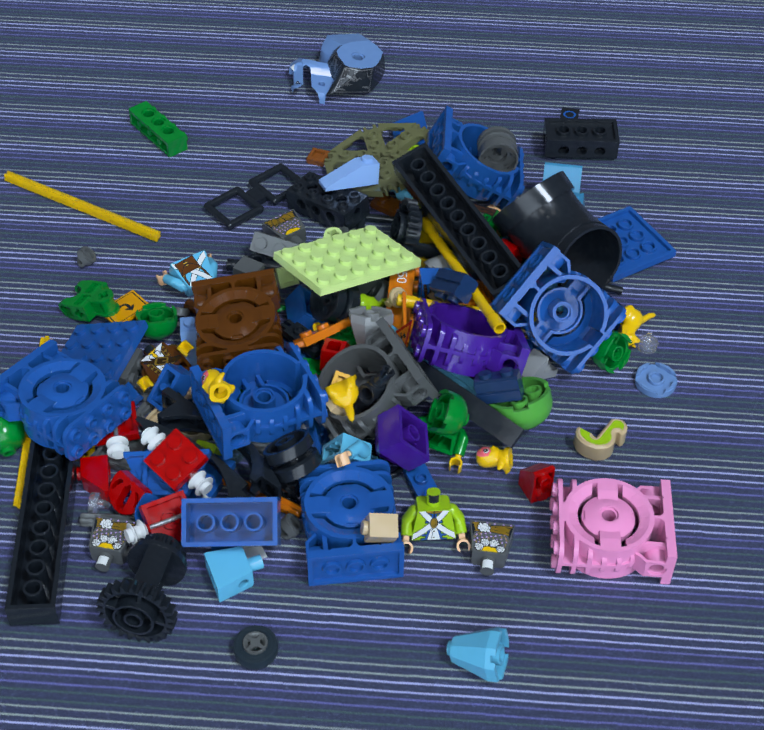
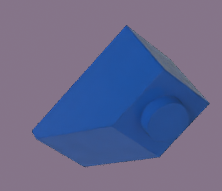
(171, 376)

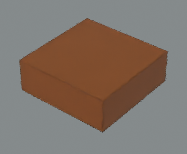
(317, 157)

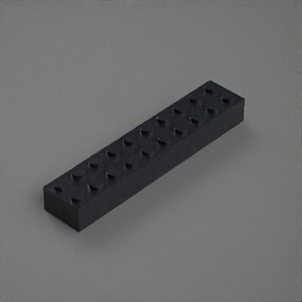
(457, 219)
(42, 539)

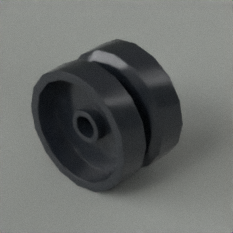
(335, 305)
(292, 456)

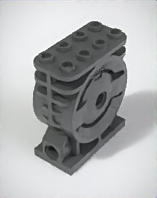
(405, 388)

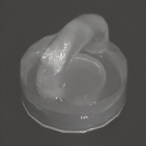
(648, 343)
(96, 503)

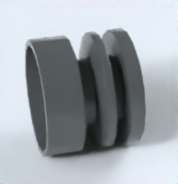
(498, 149)

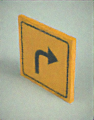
(128, 305)

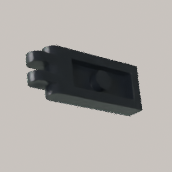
(291, 332)

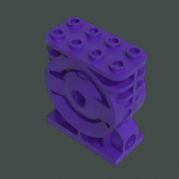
(463, 340)

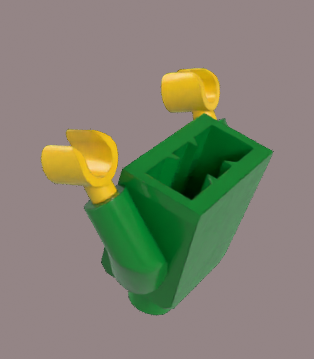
(448, 444)

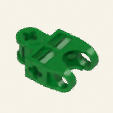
(92, 300)

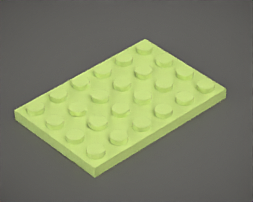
(346, 260)

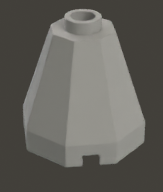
(364, 321)

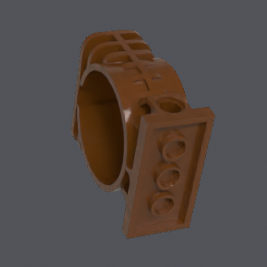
(239, 312)

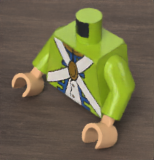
(433, 519)

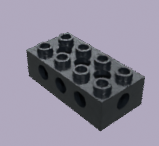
(566, 132)
(331, 208)

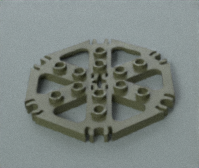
(382, 153)

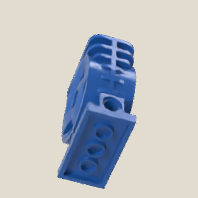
(457, 150)
(527, 285)
(62, 400)
(264, 406)
(332, 514)

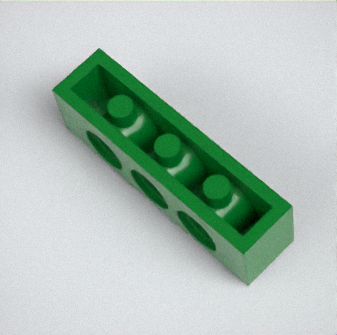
(158, 129)

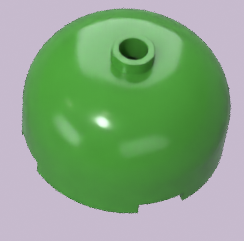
(534, 406)

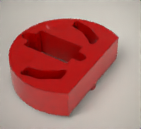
(118, 492)

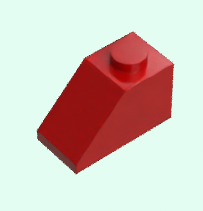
(95, 475)

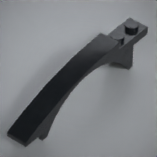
(478, 411)
(185, 417)
(235, 484)

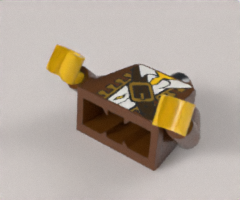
(156, 359)

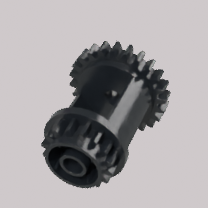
(407, 229)
(139, 604)

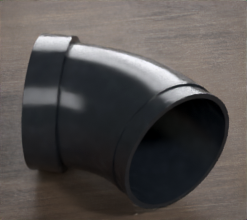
(557, 217)

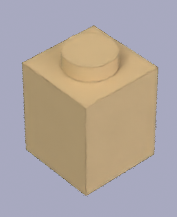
(380, 528)

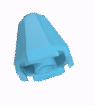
(481, 652)

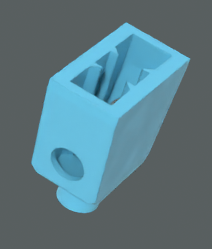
(231, 571)

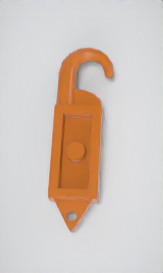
(323, 331)

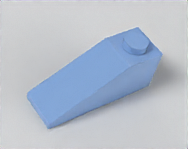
(355, 173)

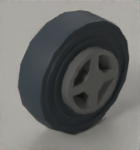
(251, 638)

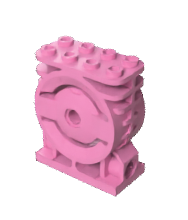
(609, 516)

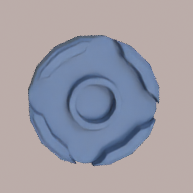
(656, 380)

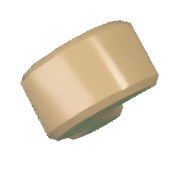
(603, 445)

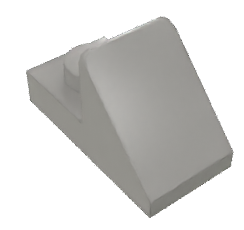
(539, 366)

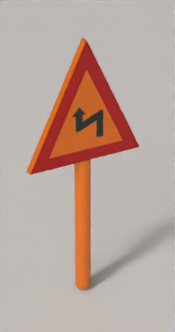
(405, 331)

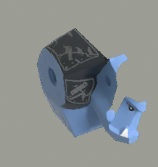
(345, 66)

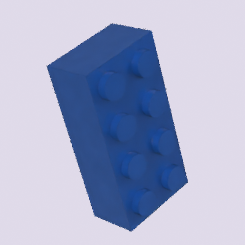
(231, 522)

